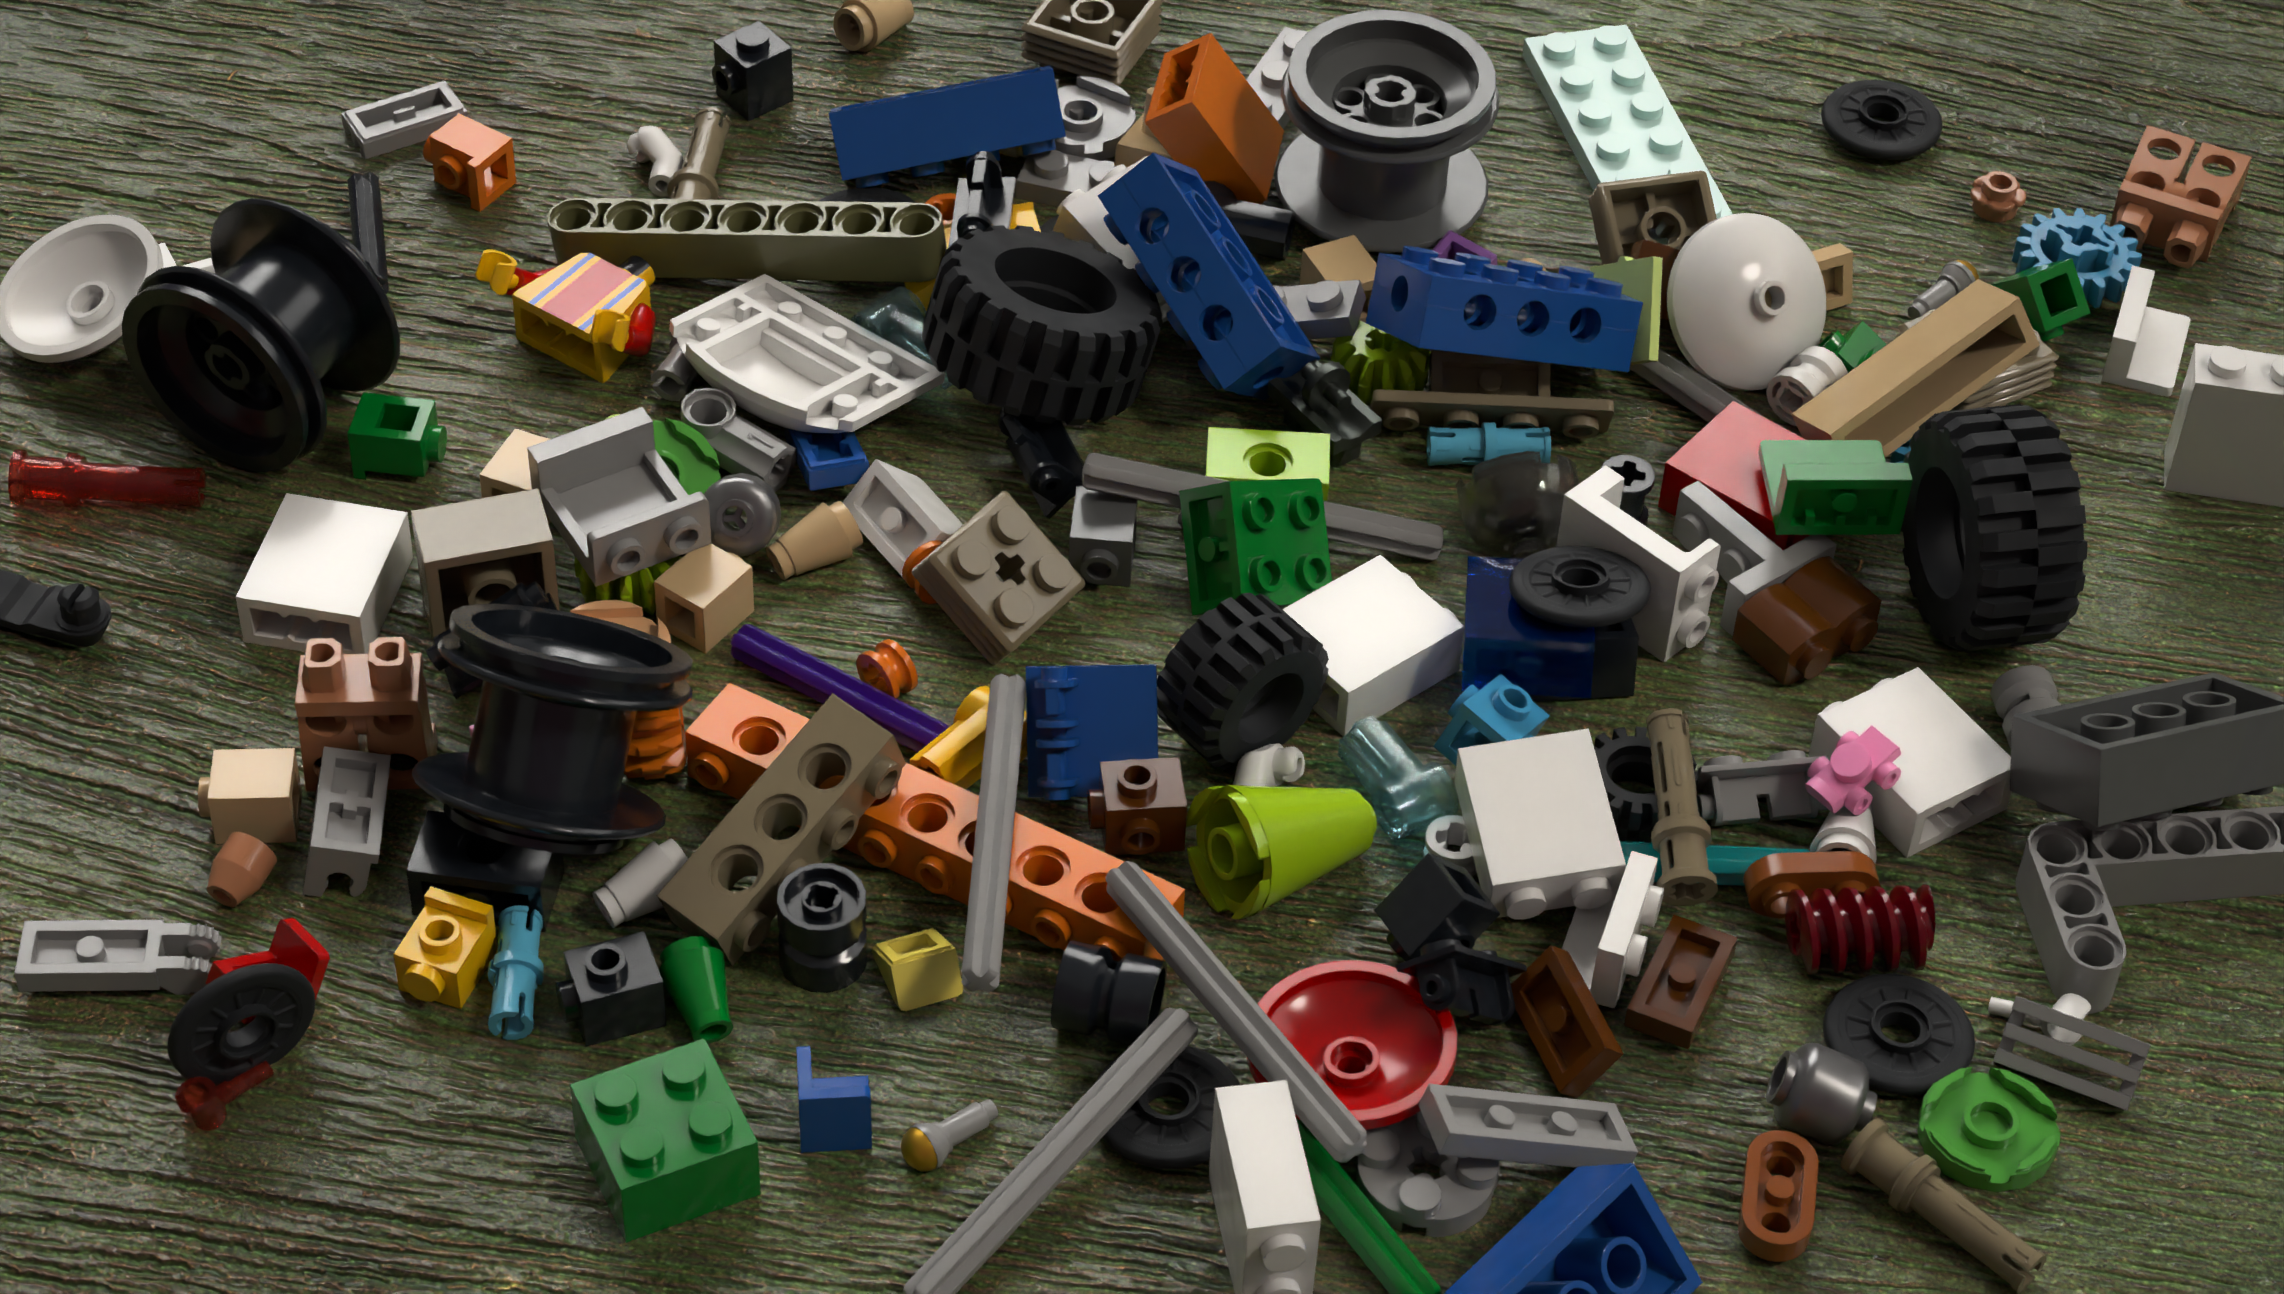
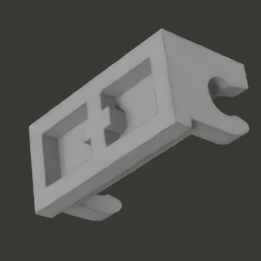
(346, 818)

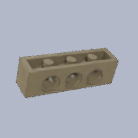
(785, 795)

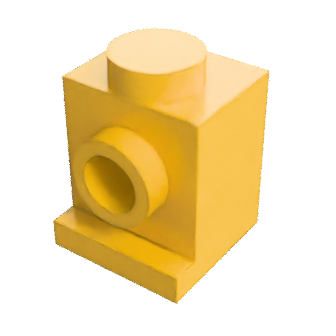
(446, 948)

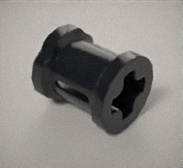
(1638, 482)

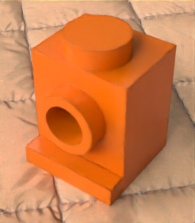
(471, 160)

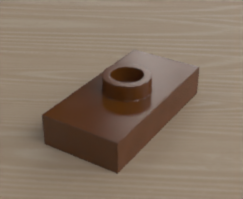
(1680, 982)
(1564, 1022)

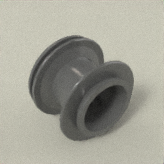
(1386, 129)

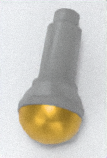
(1952, 280)
(928, 1144)

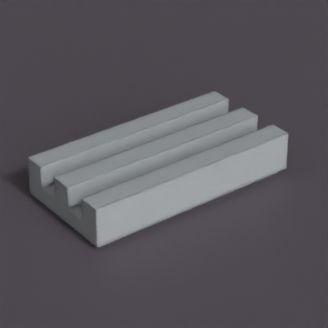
(401, 119)
(2015, 1032)

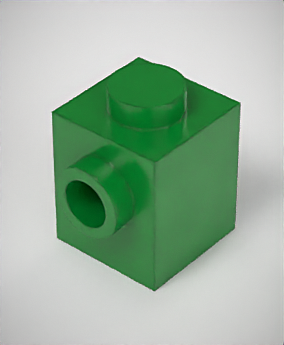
(2049, 296)

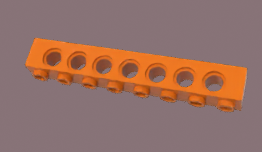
(929, 832)

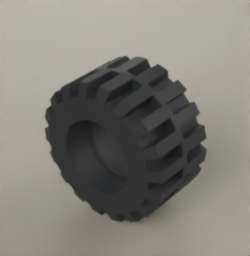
(1241, 679)

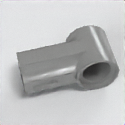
(737, 442)

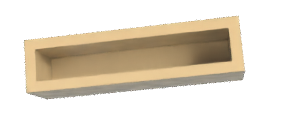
(1923, 370)

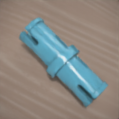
(1481, 444)
(515, 972)

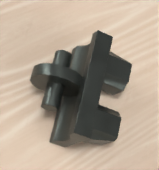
(1321, 402)

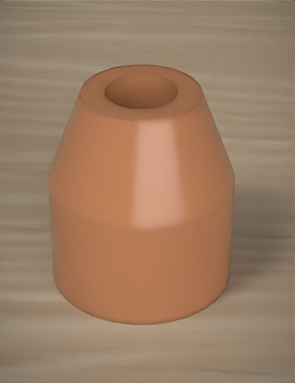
(239, 869)

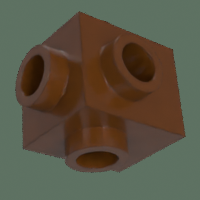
(1139, 806)

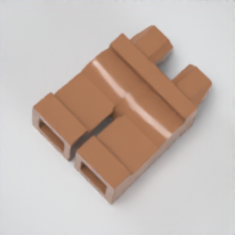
(2174, 209)
(363, 705)

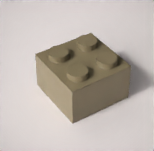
(481, 551)

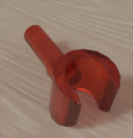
(208, 1101)

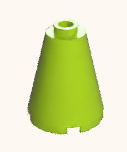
(1272, 841)

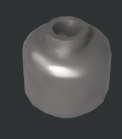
(759, 504)
(1821, 1093)

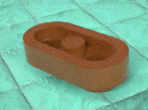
(1775, 875)
(1778, 1200)

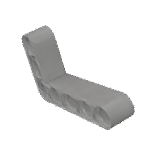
(2079, 873)

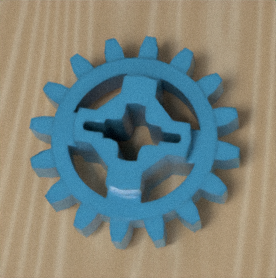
(2098, 251)

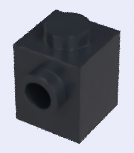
(753, 70)
(1434, 905)
(612, 989)

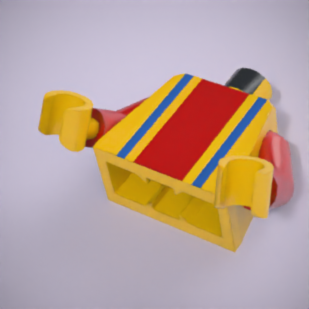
(579, 310)

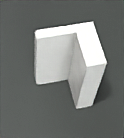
(2145, 341)
(898, 512)

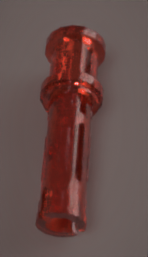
(76, 480)

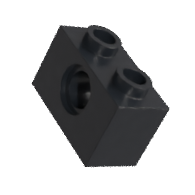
(481, 869)

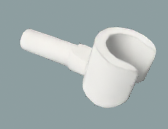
(2068, 1003)

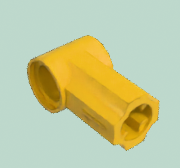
(959, 750)

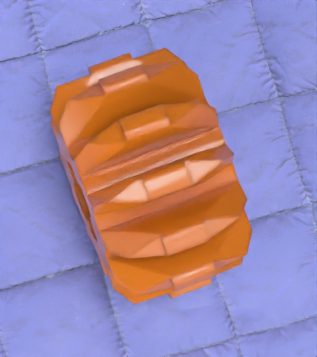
(657, 744)

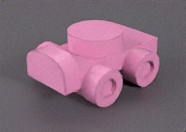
(1853, 767)

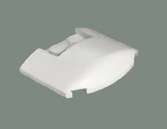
(798, 359)

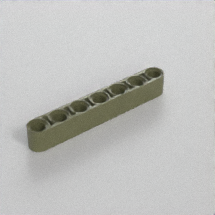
(755, 237)

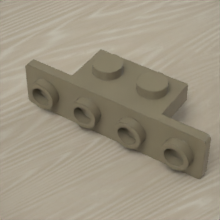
(1490, 389)

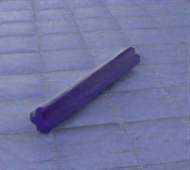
(819, 680)

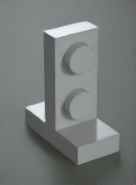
(1746, 555)

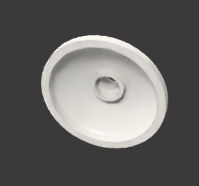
(73, 287)
(1721, 306)

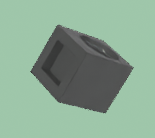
(1103, 537)

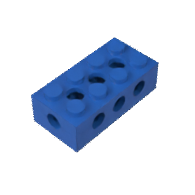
(1205, 277)
(1504, 309)

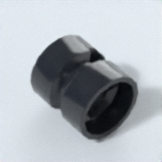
(822, 927)
(1107, 993)

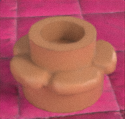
(1997, 196)

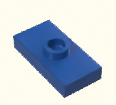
(828, 458)

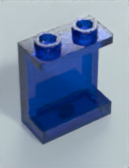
(1514, 643)

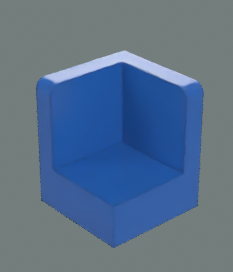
(832, 1109)

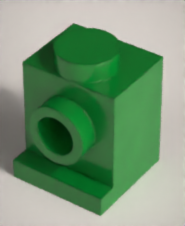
(395, 436)

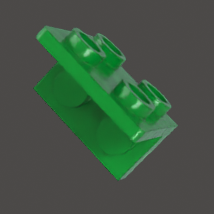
(1834, 487)
(1255, 540)

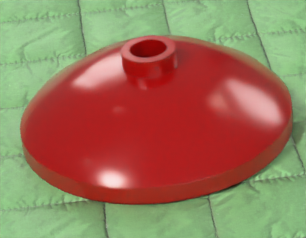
(1364, 1036)

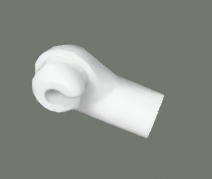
(666, 158)
(1270, 766)

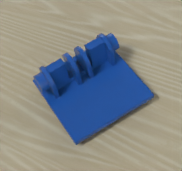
(1084, 719)

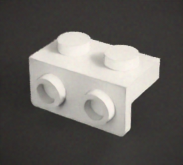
(1608, 939)

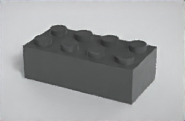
(2149, 750)

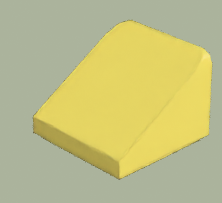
(919, 969)

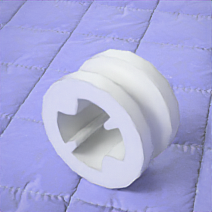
(1450, 831)

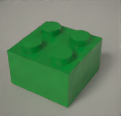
(665, 1139)

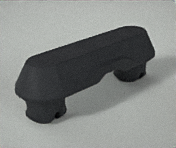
(57, 612)

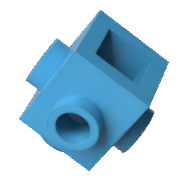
(1490, 716)

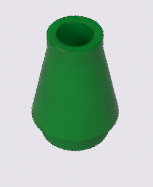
(697, 985)

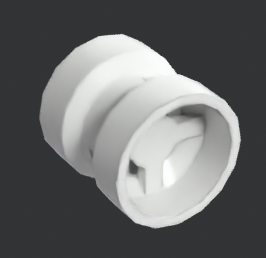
(1802, 381)

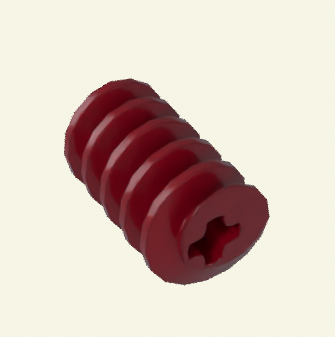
(1861, 926)

